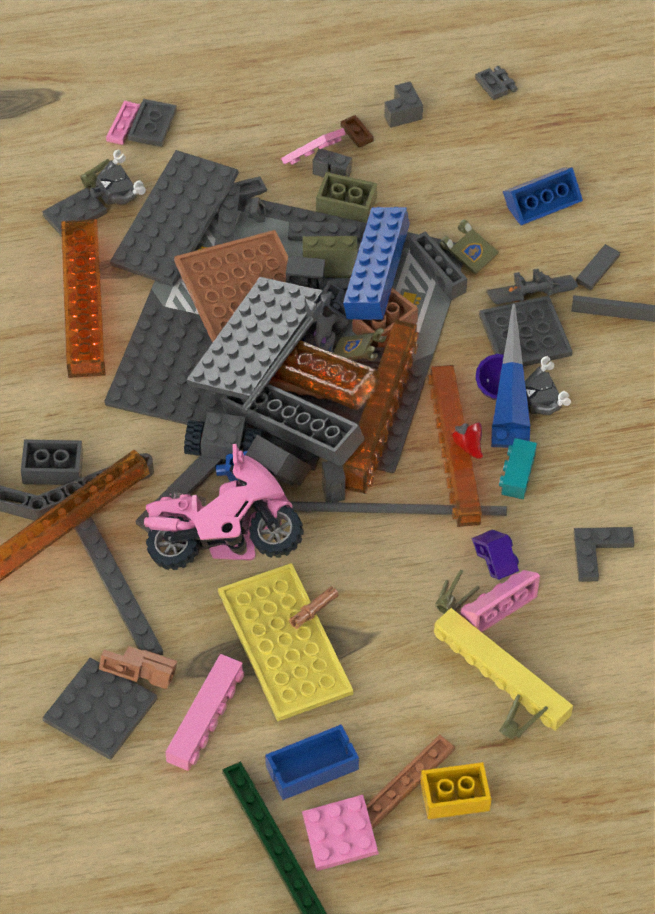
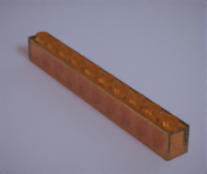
(457, 462)
(71, 512)

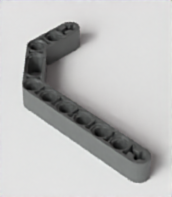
(46, 500)

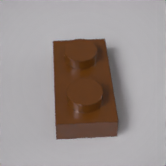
(357, 131)

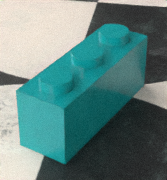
(518, 468)

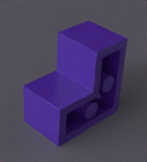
(497, 552)

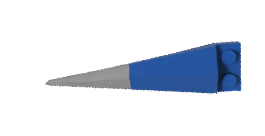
(511, 408)

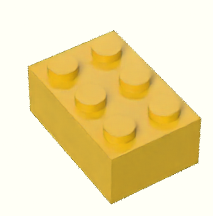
(455, 790)

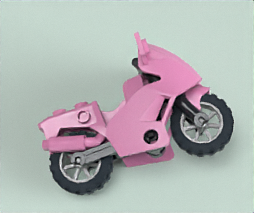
(226, 524)

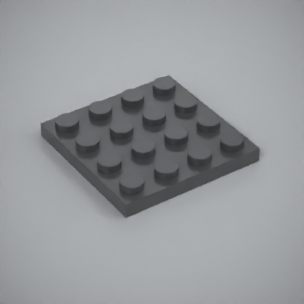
(537, 326)
(100, 709)

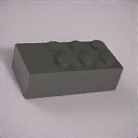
(278, 461)

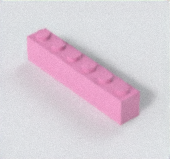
(204, 712)

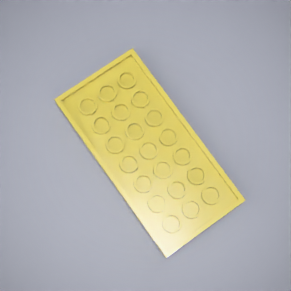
(291, 664)

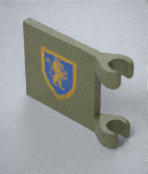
(471, 249)
(359, 345)

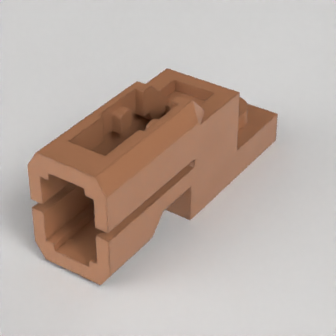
(139, 663)

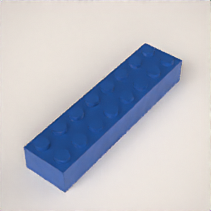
(376, 263)

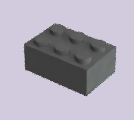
(51, 461)

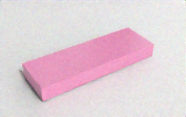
(123, 123)

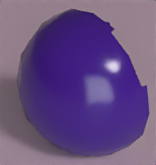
(489, 374)

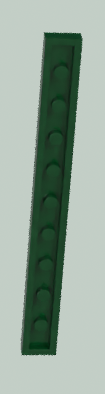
(272, 840)

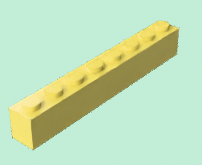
(502, 669)

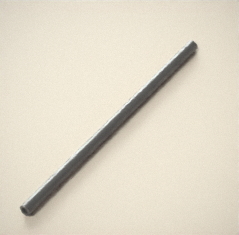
(389, 508)

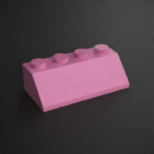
(502, 600)

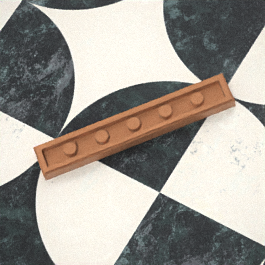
(407, 779)

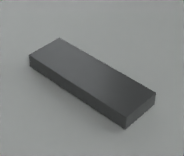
(597, 267)

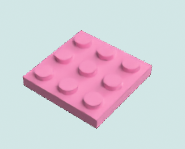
(340, 832)

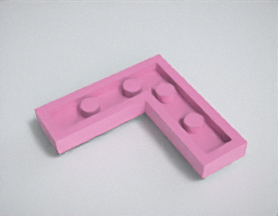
(308, 149)

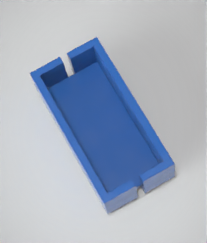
(312, 762)

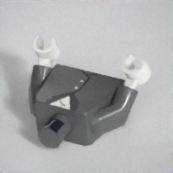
(115, 184)
(542, 393)

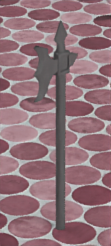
(323, 325)

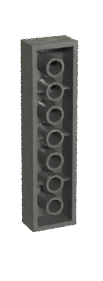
(300, 423)

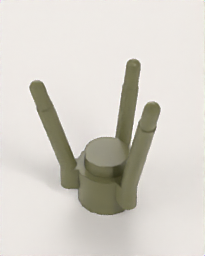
(89, 178)
(447, 600)
(510, 727)

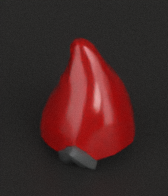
(469, 438)

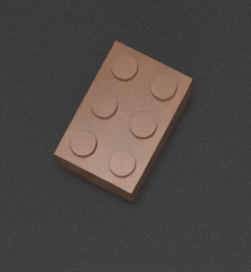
(397, 308)

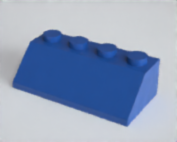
(543, 195)

